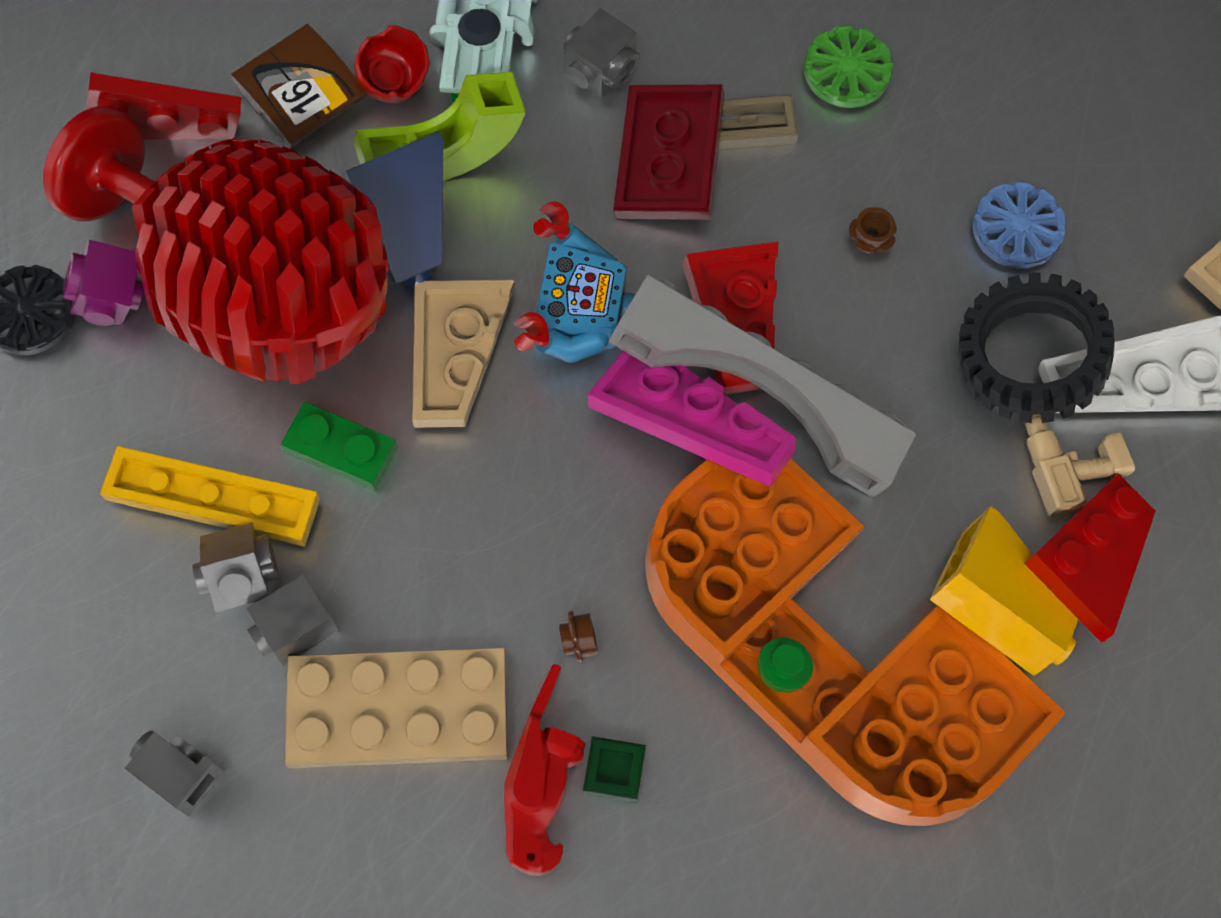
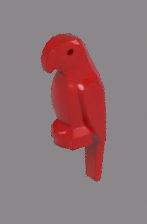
(537, 787)

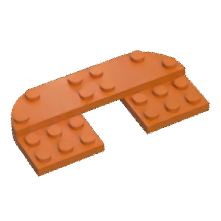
(901, 743)

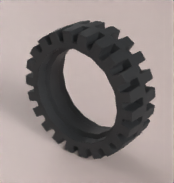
(1042, 298)

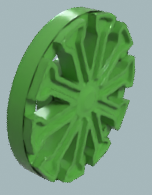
(848, 66)

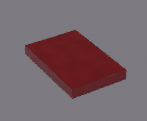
(669, 152)

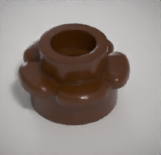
(877, 220)
(578, 636)

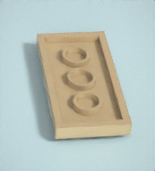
(396, 708)

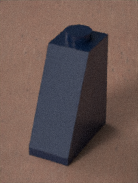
(409, 206)

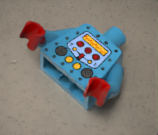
(578, 296)

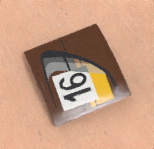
(298, 85)

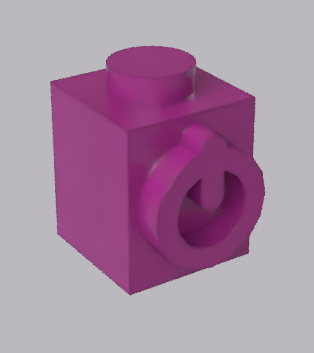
(103, 283)

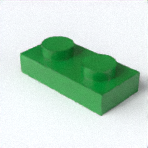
(339, 445)

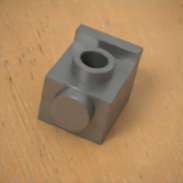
(173, 771)

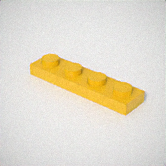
(210, 495)

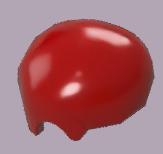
(392, 65)

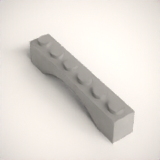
(853, 438)

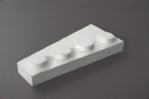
(1155, 371)

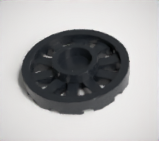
(32, 309)

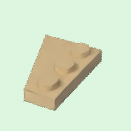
(453, 345)

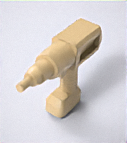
(1059, 472)

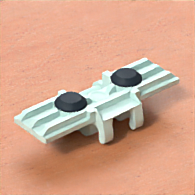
(480, 38)

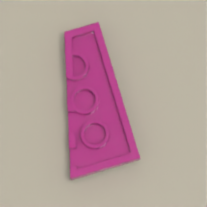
(693, 416)

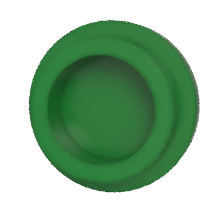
(785, 665)

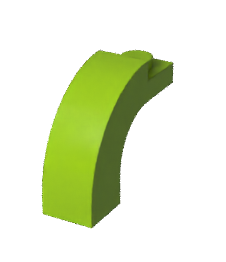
(471, 128)

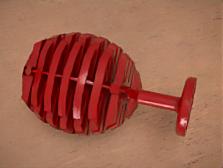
(236, 246)

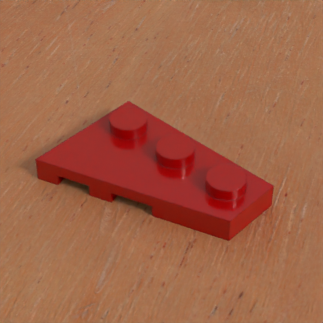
(166, 109)
(740, 287)
(1096, 556)

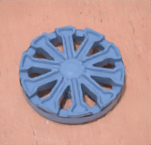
(1019, 225)

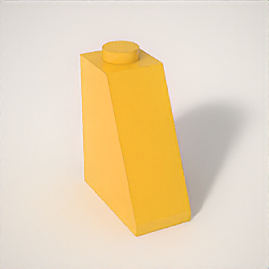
(1002, 598)

